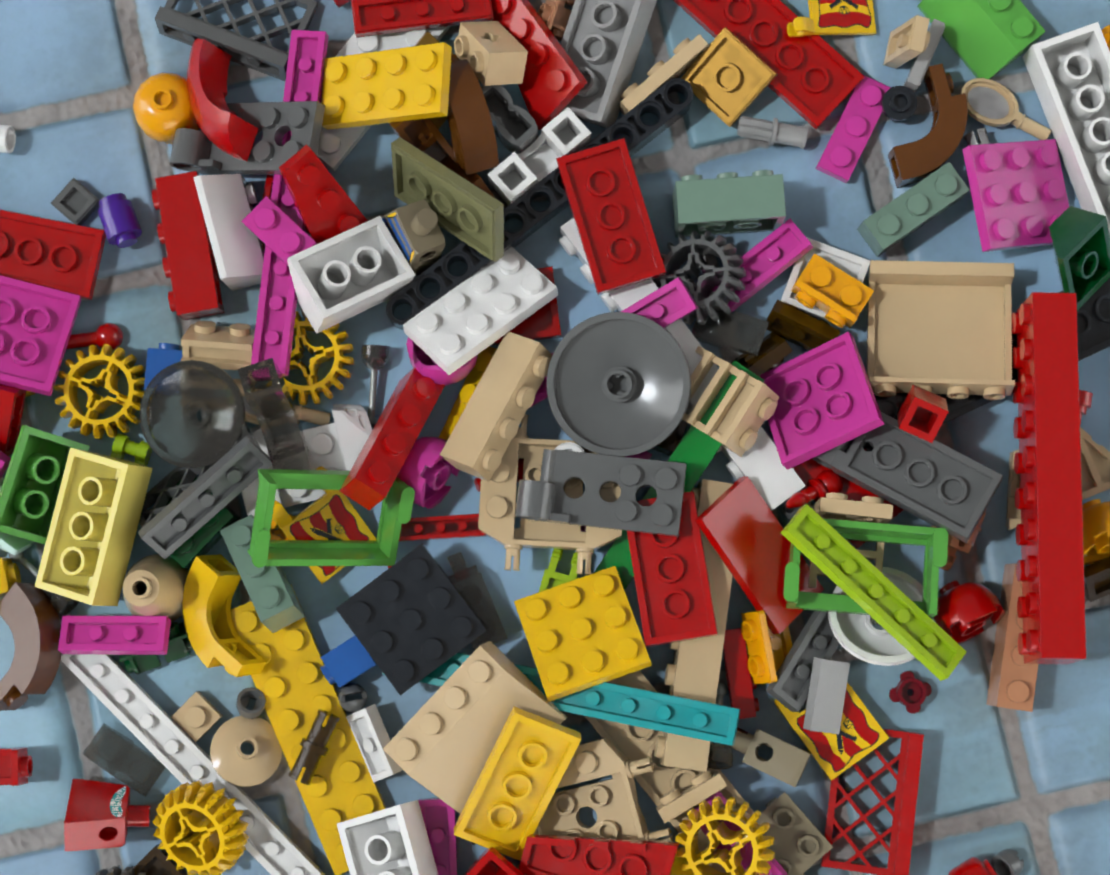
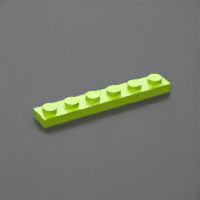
(874, 592)

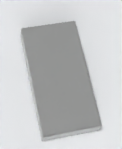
(923, 60)
(826, 695)

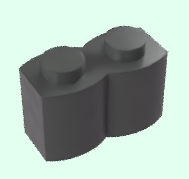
(512, 123)

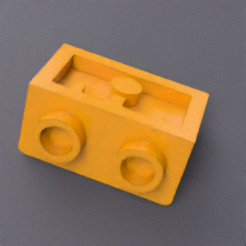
(831, 291)

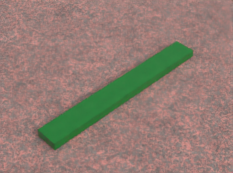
(697, 452)

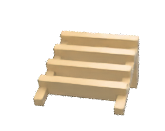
(219, 345)
(739, 412)
(868, 510)

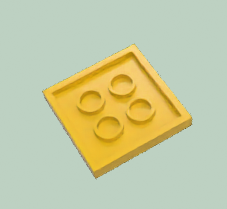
(582, 633)

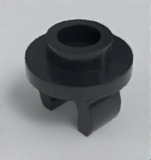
(899, 103)

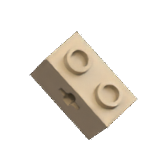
(491, 52)

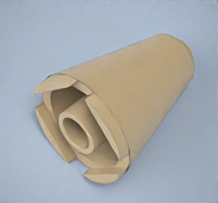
(155, 587)

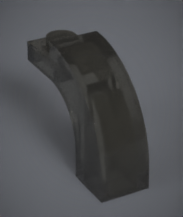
(276, 415)

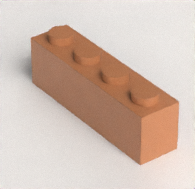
(1011, 680)

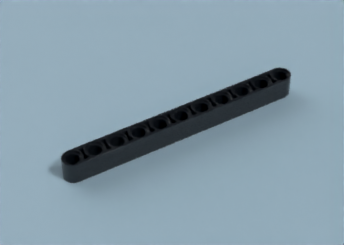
(547, 188)

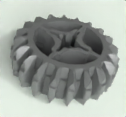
(725, 277)

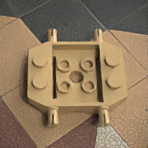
(499, 506)
(611, 799)

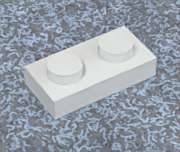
(371, 739)

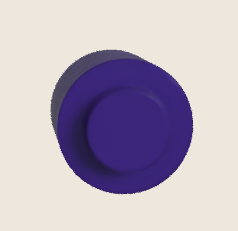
(119, 220)

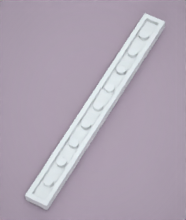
(185, 758)

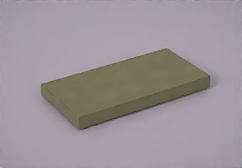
(459, 204)

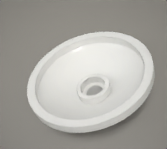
(864, 641)

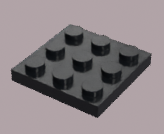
(411, 619)

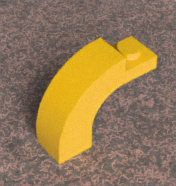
(209, 620)

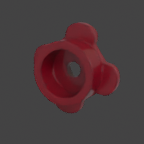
(920, 692)

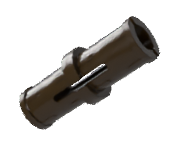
(314, 747)

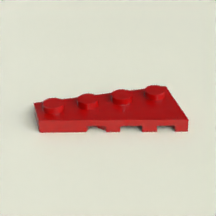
(549, 72)
(319, 197)
(595, 856)

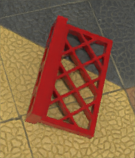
(903, 813)

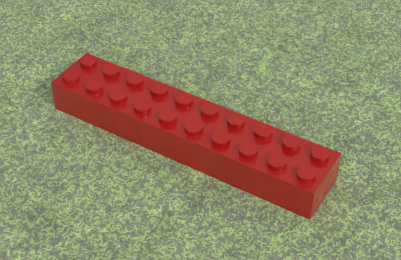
(1049, 480)

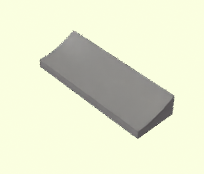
(604, 45)

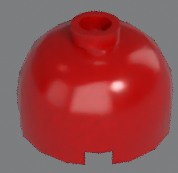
(965, 609)

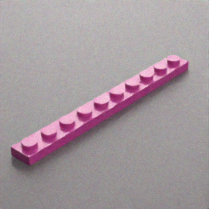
(277, 292)

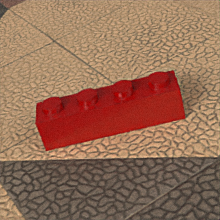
(441, 528)
(738, 677)

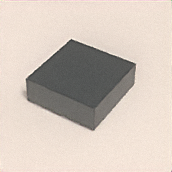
(76, 202)

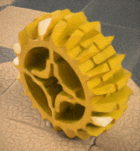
(323, 354)
(98, 404)
(200, 829)
(718, 832)

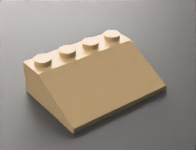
(459, 725)

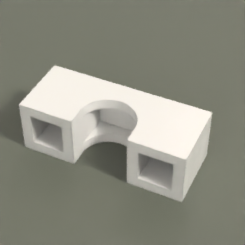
(524, 170)

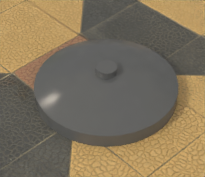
(618, 384)

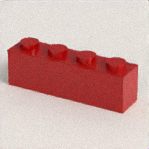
(188, 248)
(391, 439)

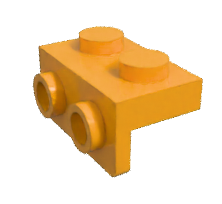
(764, 648)

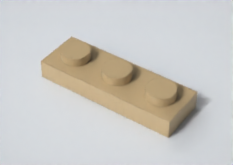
(685, 55)

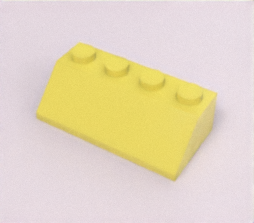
(93, 528)

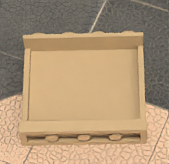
(940, 328)

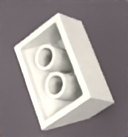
(236, 249)
(348, 274)
(388, 842)

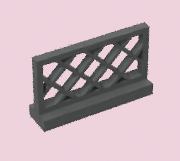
(244, 50)
(198, 501)

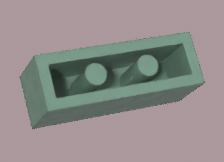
(913, 209)
(265, 585)

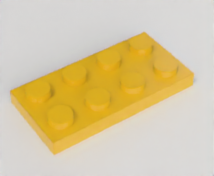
(386, 86)
(517, 783)

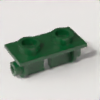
(178, 647)

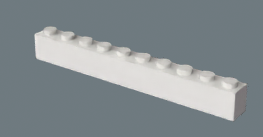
(758, 463)

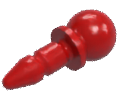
(817, 487)

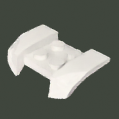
(329, 446)

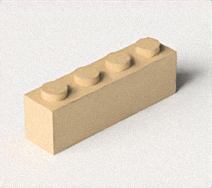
(497, 406)

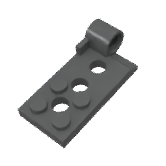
(197, 153)
(548, 502)

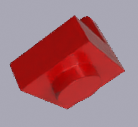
(15, 766)

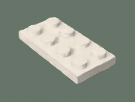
(480, 310)

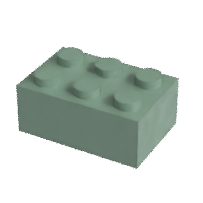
(728, 203)

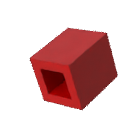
(922, 413)

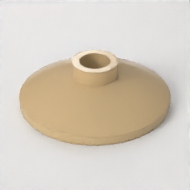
(240, 768)

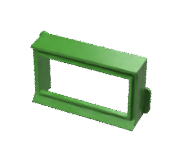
(395, 511)
(935, 557)

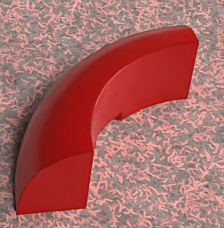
(207, 94)

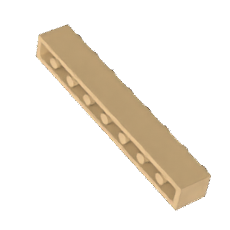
(698, 660)

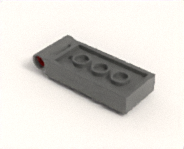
(917, 476)

